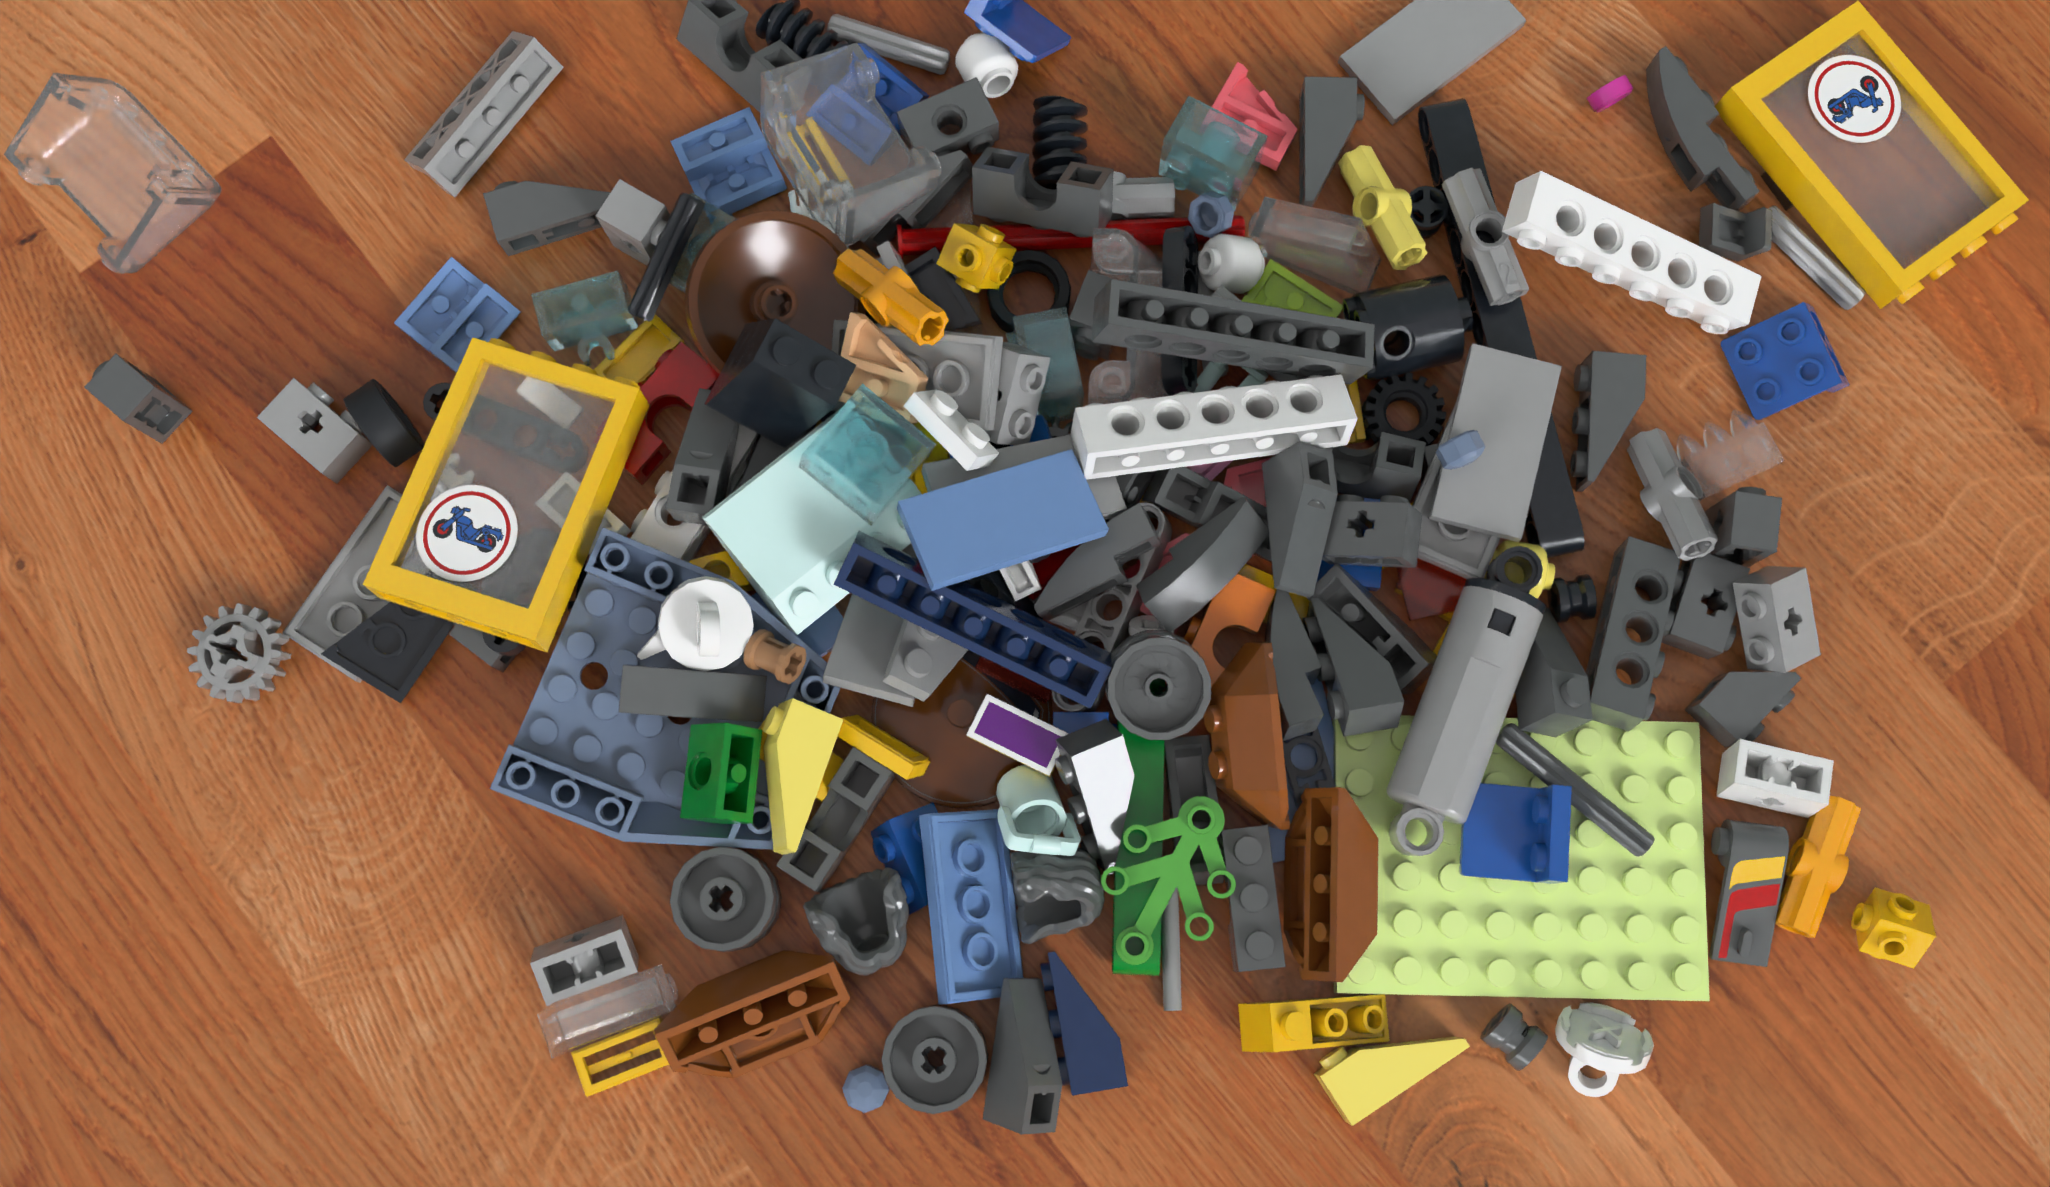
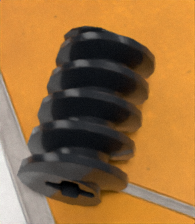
(794, 29)
(1056, 138)

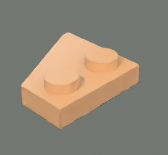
(879, 365)

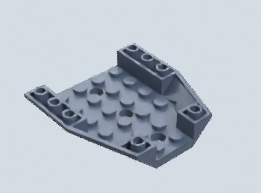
(629, 768)

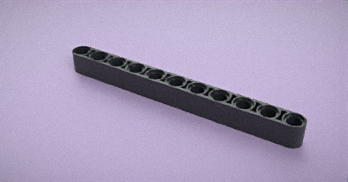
(1451, 148)

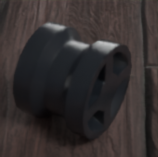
(1428, 202)
(1572, 598)

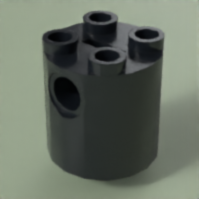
(1415, 324)

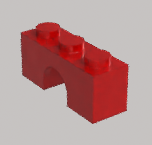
(673, 384)

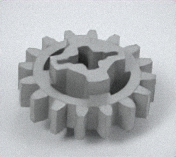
(224, 668)

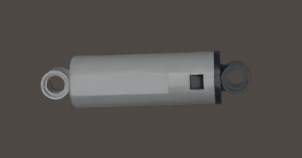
(1466, 700)

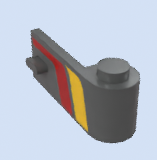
(1750, 890)

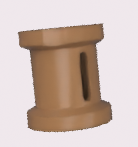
(774, 656)

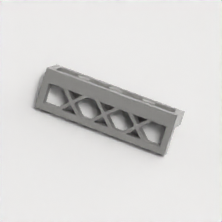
(484, 112)

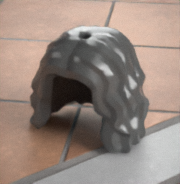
(1055, 893)
(862, 920)

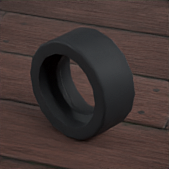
(1033, 262)
(384, 423)

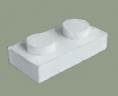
(961, 438)

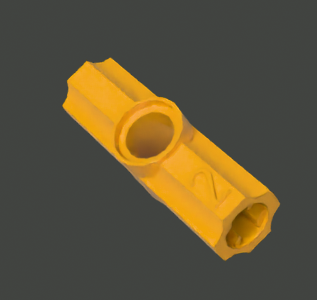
(890, 297)
(1816, 867)

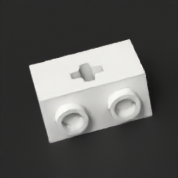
(1775, 778)

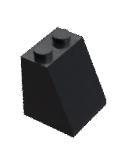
(779, 381)

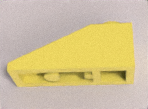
(795, 763)
(1375, 1074)

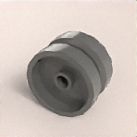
(1174, 707)
(698, 897)
(929, 1086)

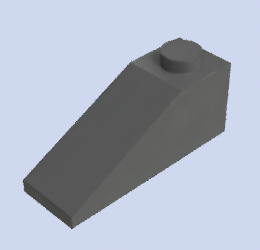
(1325, 124)
(540, 213)
(1378, 626)
(1553, 685)

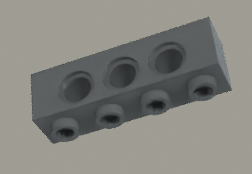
(1656, 572)

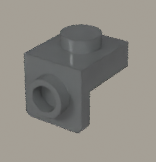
(1735, 233)

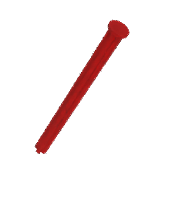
(1025, 237)

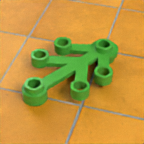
(1173, 872)

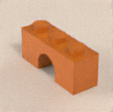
(1237, 605)

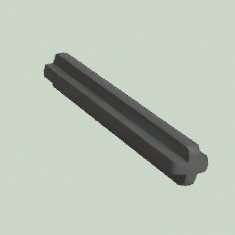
(1583, 796)

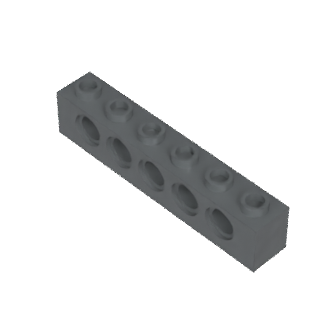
(1231, 331)

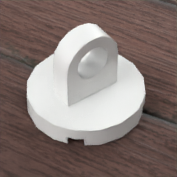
(705, 623)
(1603, 1040)

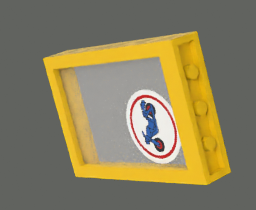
(1871, 156)
(508, 493)

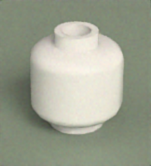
(989, 61)
(1231, 262)

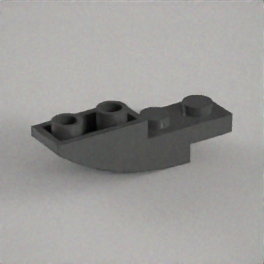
(1682, 123)

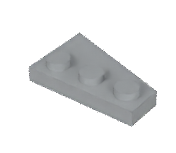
(920, 661)

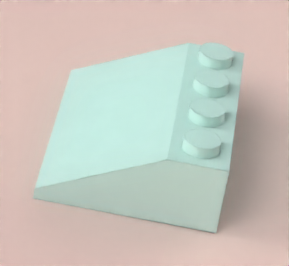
(796, 535)

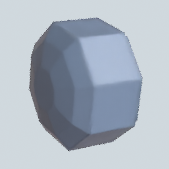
(1210, 214)
(1460, 450)
(865, 1088)

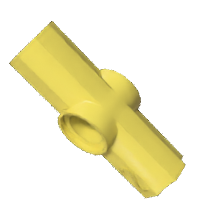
(1382, 207)

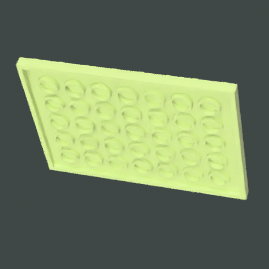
(1607, 933)

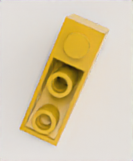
(1313, 1023)

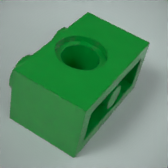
(721, 773)

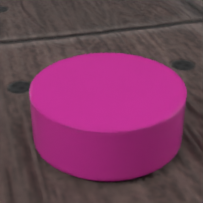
(1610, 94)

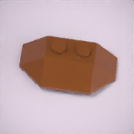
(1248, 736)
(1329, 884)
(754, 1015)

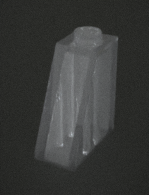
(1316, 243)
(607, 1010)

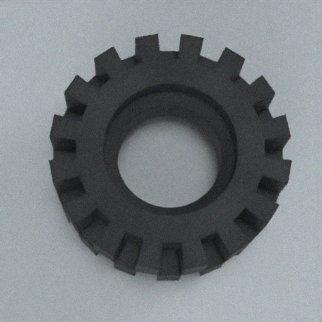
(1409, 390)

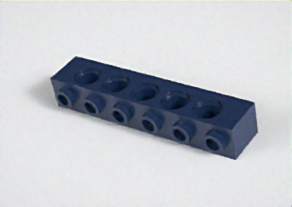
(975, 621)

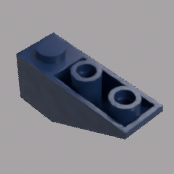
(1090, 1044)

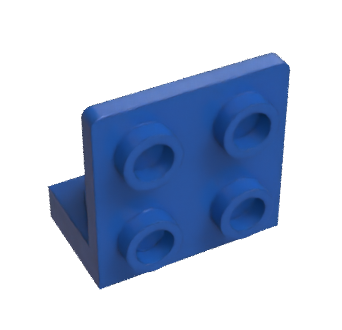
(1019, 27)
(1783, 361)
(1518, 834)

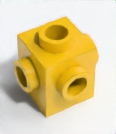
(977, 256)
(1893, 927)

